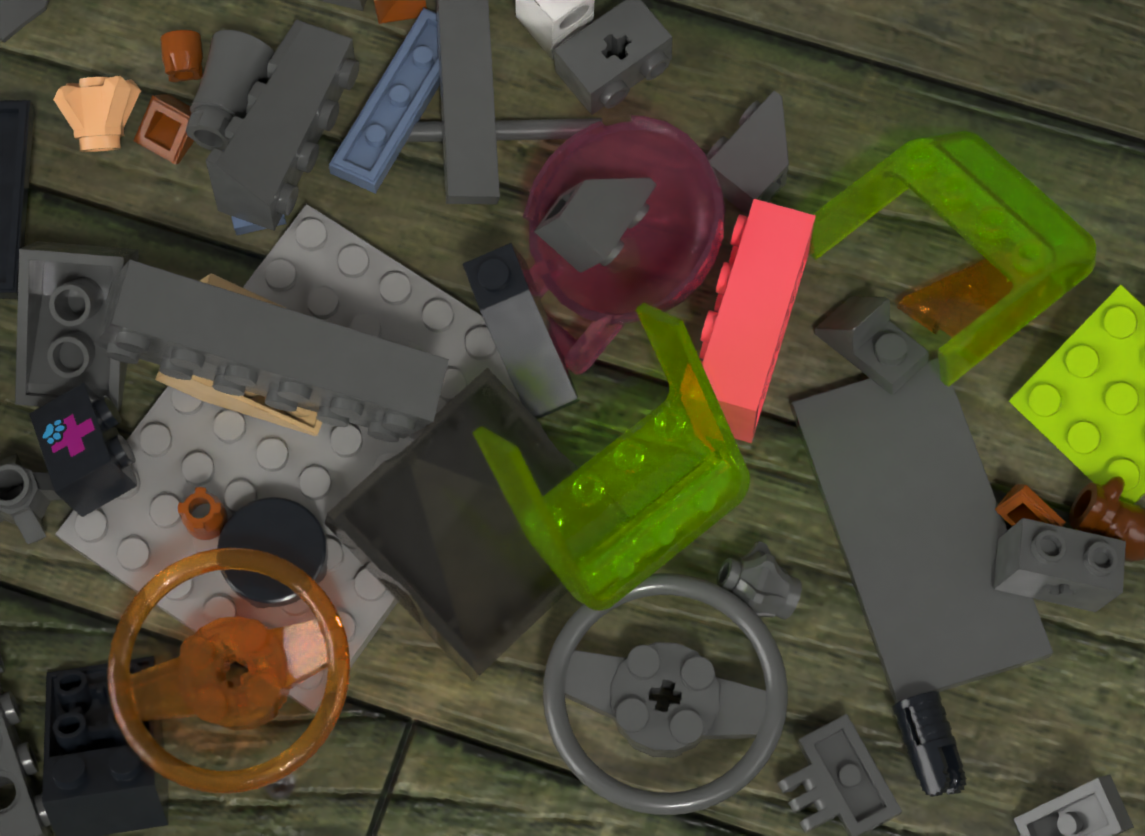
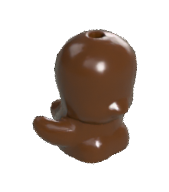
(1102, 513)

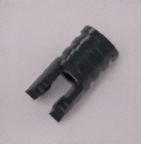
(930, 744)

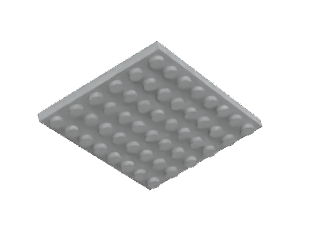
(242, 459)

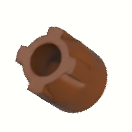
(182, 55)
(208, 526)

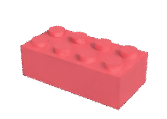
(754, 309)

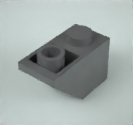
(755, 157)
(592, 218)

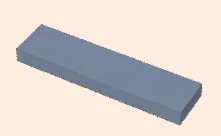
(391, 109)

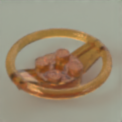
(197, 679)

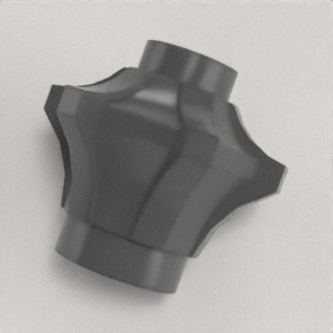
(761, 583)

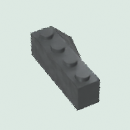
(282, 126)

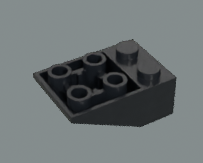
(89, 769)

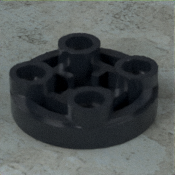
(279, 529)

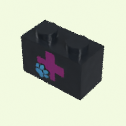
(84, 449)

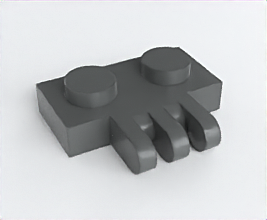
(840, 781)

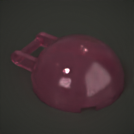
(661, 256)

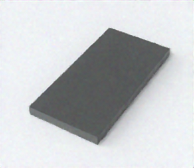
(918, 532)

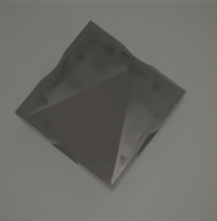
(445, 534)

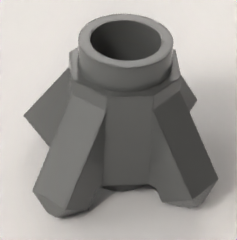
(24, 497)

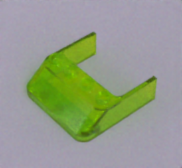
(993, 211)
(639, 494)

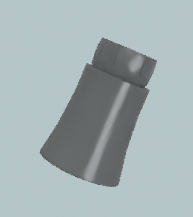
(230, 73)

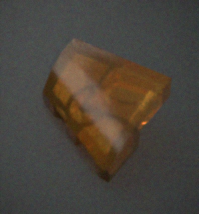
(957, 299)

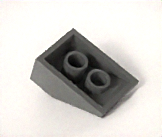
(58, 319)

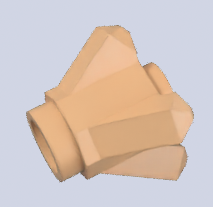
(98, 110)

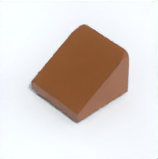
(164, 128)
(1024, 503)

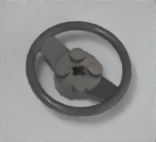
(706, 709)

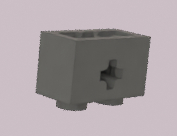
(593, 58)
(1060, 565)

